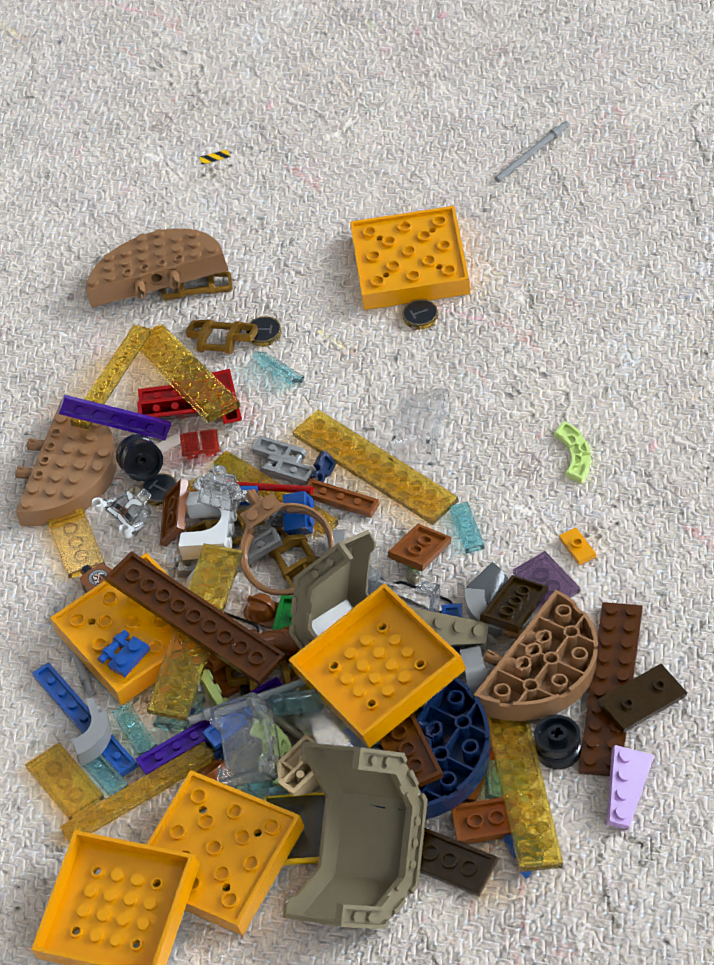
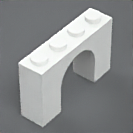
(219, 535)

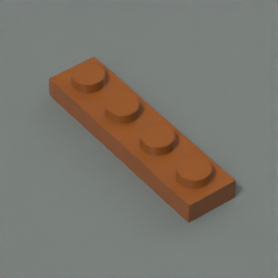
(343, 498)

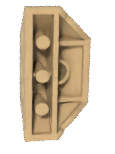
(293, 773)

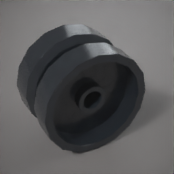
(139, 457)
(557, 742)

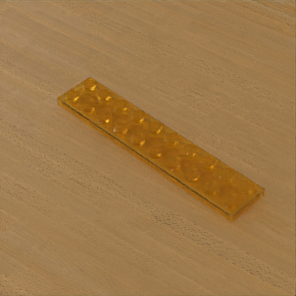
(188, 375)
(376, 467)
(184, 658)
(524, 796)

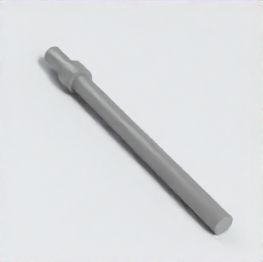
(553, 134)
(84, 676)
(205, 715)

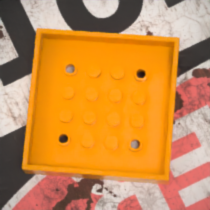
(410, 257)
(111, 614)
(377, 665)
(227, 847)
(115, 905)

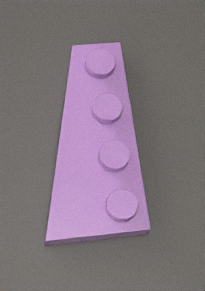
(627, 779)

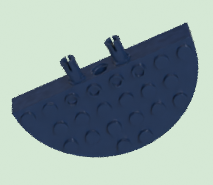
(461, 743)

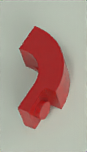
(225, 378)

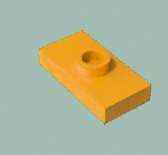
(577, 546)

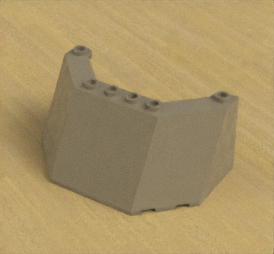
(330, 587)
(365, 851)

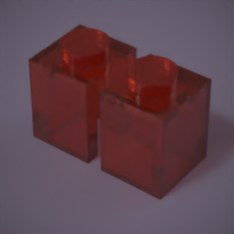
(209, 440)

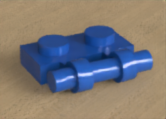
(128, 656)

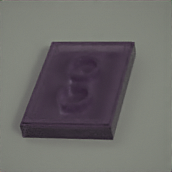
(547, 572)

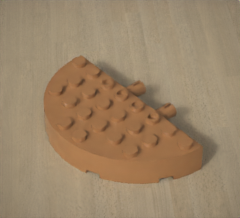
(154, 263)
(68, 473)
(545, 665)

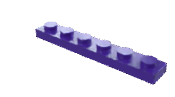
(114, 417)

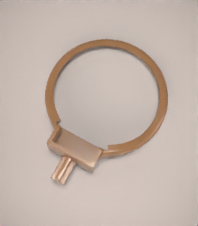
(260, 511)

